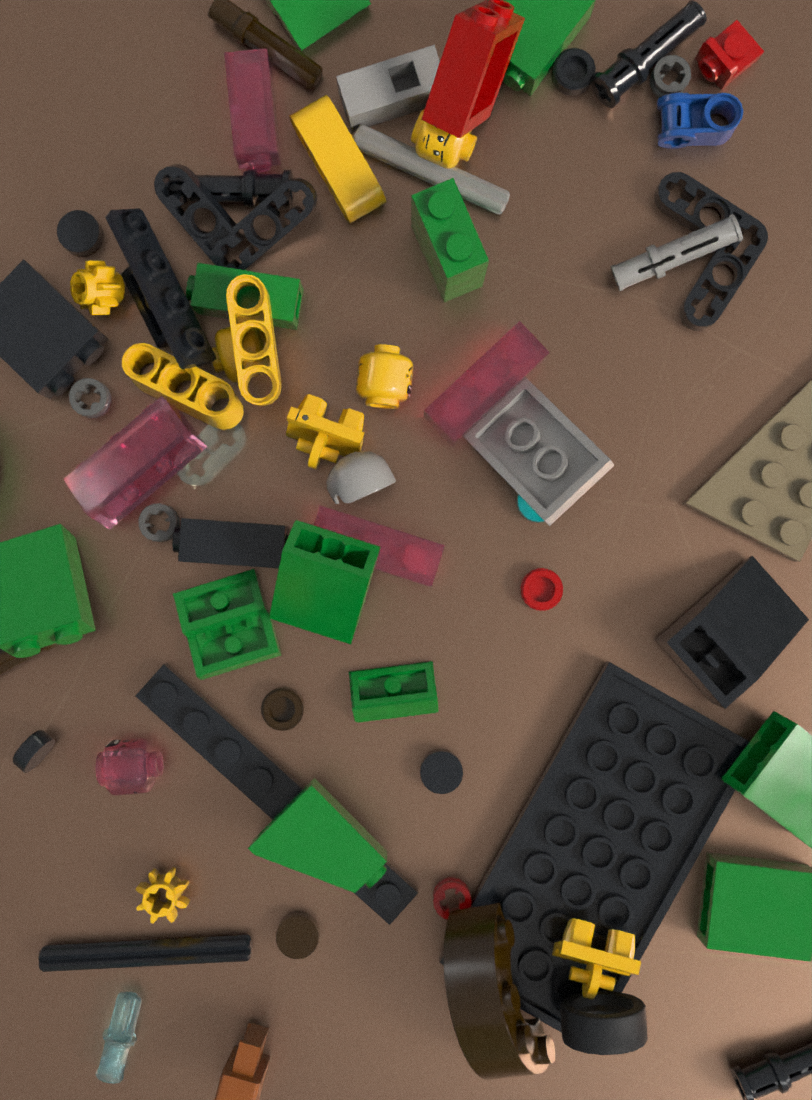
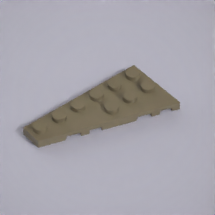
(768, 482)

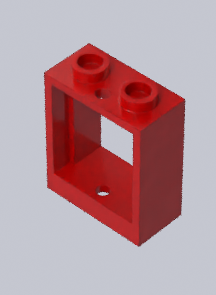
(472, 66)

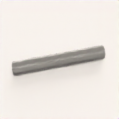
(406, 159)

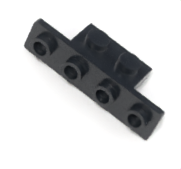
(158, 290)

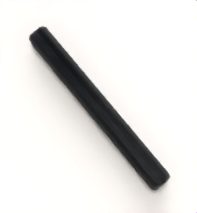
(145, 953)

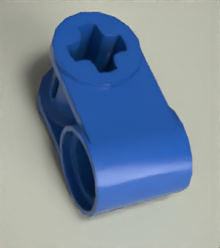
(688, 119)

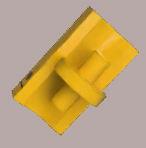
(322, 436)
(616, 957)

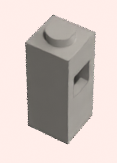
(388, 88)

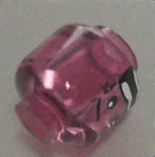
(129, 766)

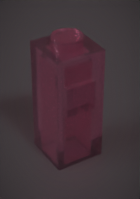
(252, 109)

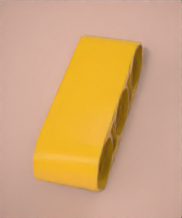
(338, 159)
(246, 320)
(167, 375)

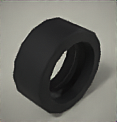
(606, 1025)

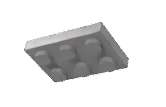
(538, 451)

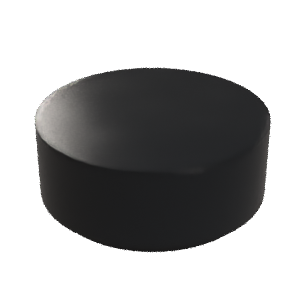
(573, 71)
(79, 233)
(33, 751)
(441, 771)

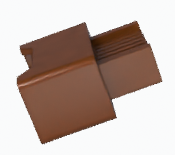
(246, 1067)

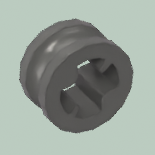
(665, 65)
(83, 387)
(158, 509)

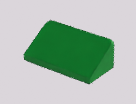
(393, 692)

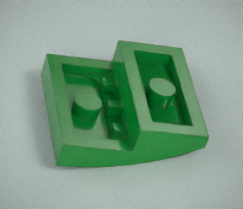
(312, 19)
(227, 624)

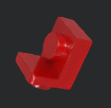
(727, 55)

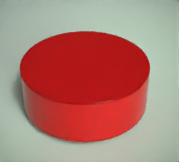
(541, 589)

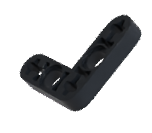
(676, 211)
(226, 230)

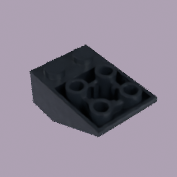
(734, 633)

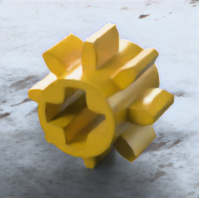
(97, 287)
(151, 895)

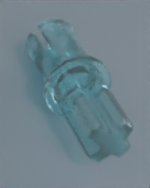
(119, 1037)

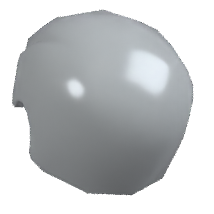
(358, 476)

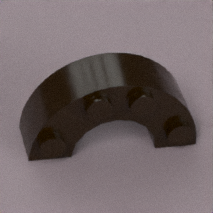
(486, 1001)

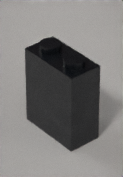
(44, 332)

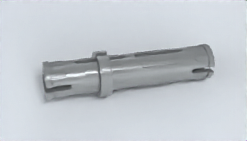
(677, 252)

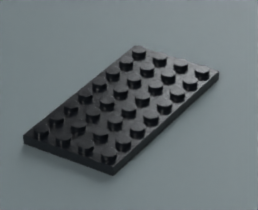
(608, 831)

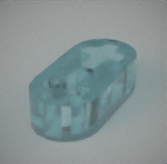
(218, 459)

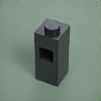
(230, 542)

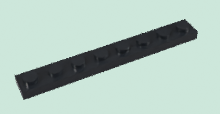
(250, 769)

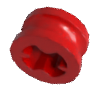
(439, 895)

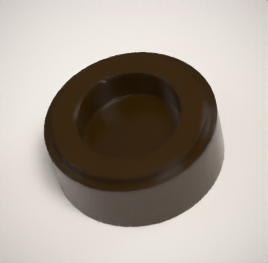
(282, 708)
(297, 935)

